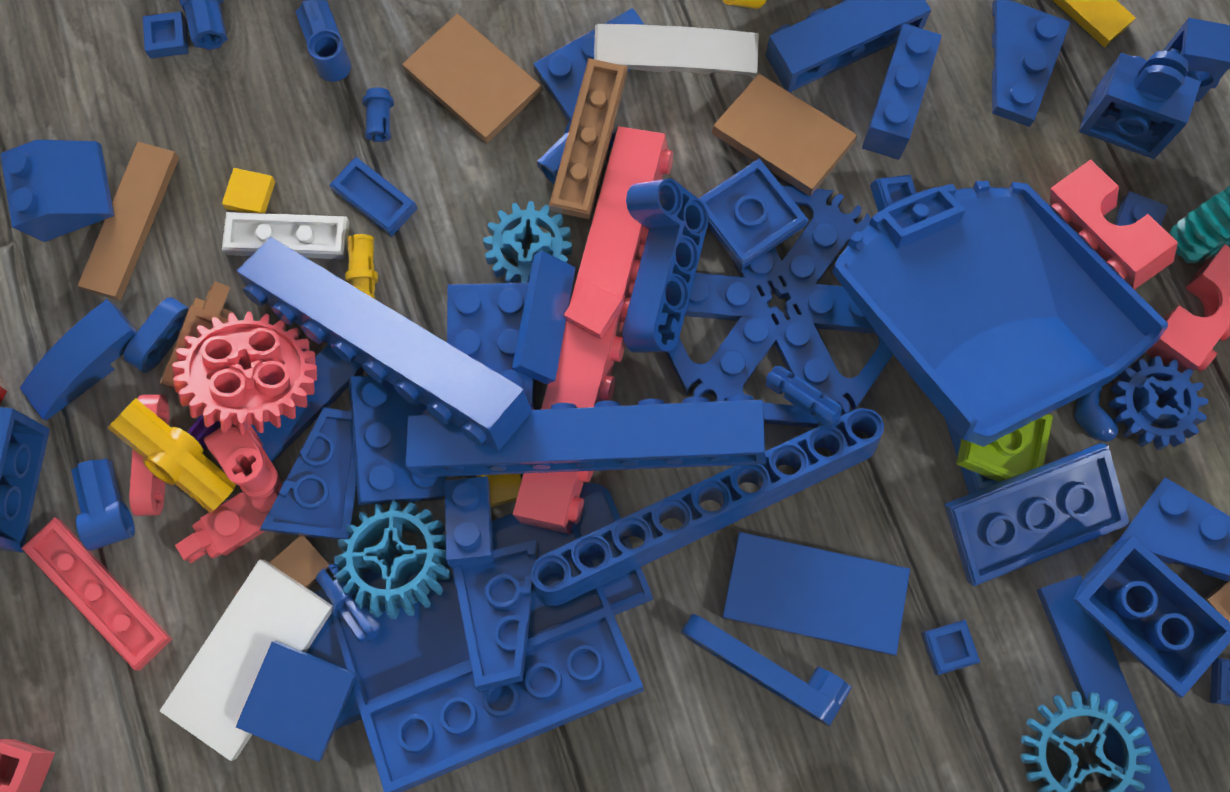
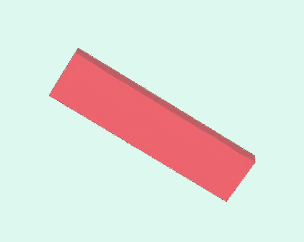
(97, 594)

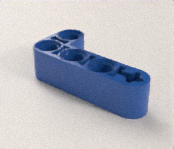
(668, 263)

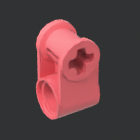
(244, 461)

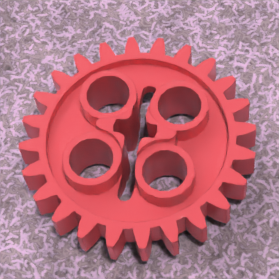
(244, 361)

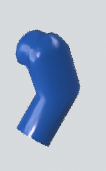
(1094, 418)

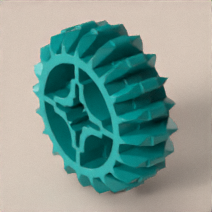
(1204, 229)

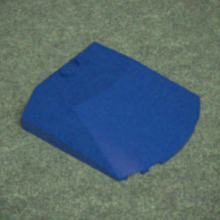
(994, 304)

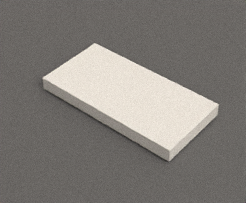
(225, 668)

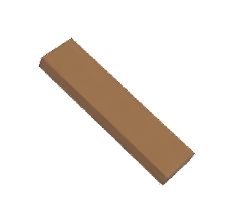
(588, 139)
(134, 212)

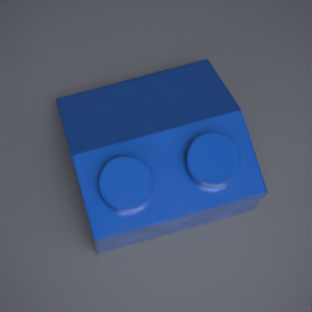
(56, 187)

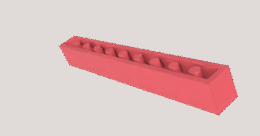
(585, 360)

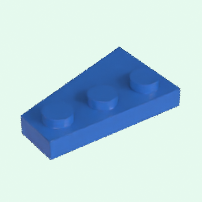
(1024, 58)
(565, 68)
(321, 484)
(1184, 530)
(497, 612)

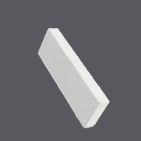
(306, 234)

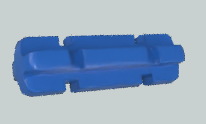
(803, 396)

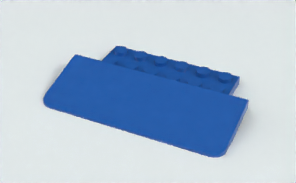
(419, 679)

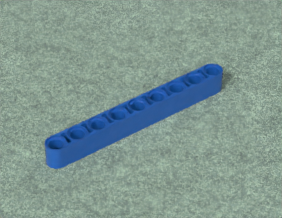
(698, 522)

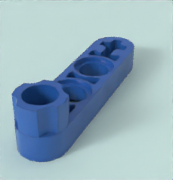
(818, 698)

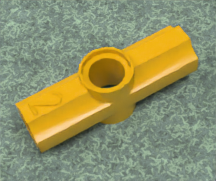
(172, 455)

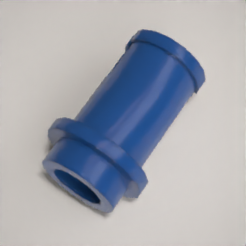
(378, 114)

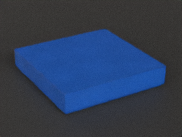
(752, 213)
(296, 701)

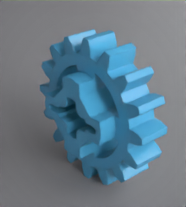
(513, 242)

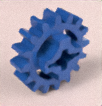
(1177, 403)

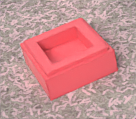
(593, 309)

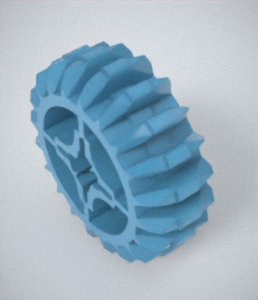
(361, 556)
(1094, 734)

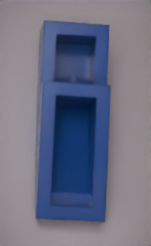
(78, 359)

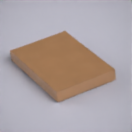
(472, 78)
(785, 134)

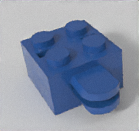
(1142, 102)

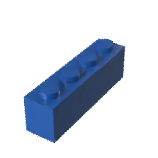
(839, 37)

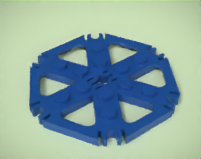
(794, 335)

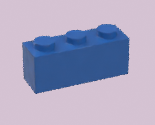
(901, 91)

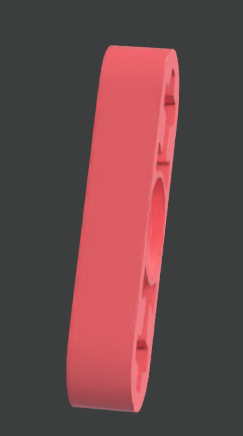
(146, 489)

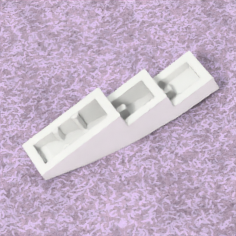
(677, 48)

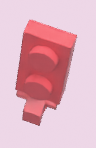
(227, 527)

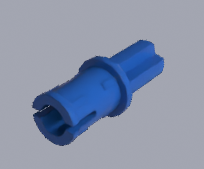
(360, 621)

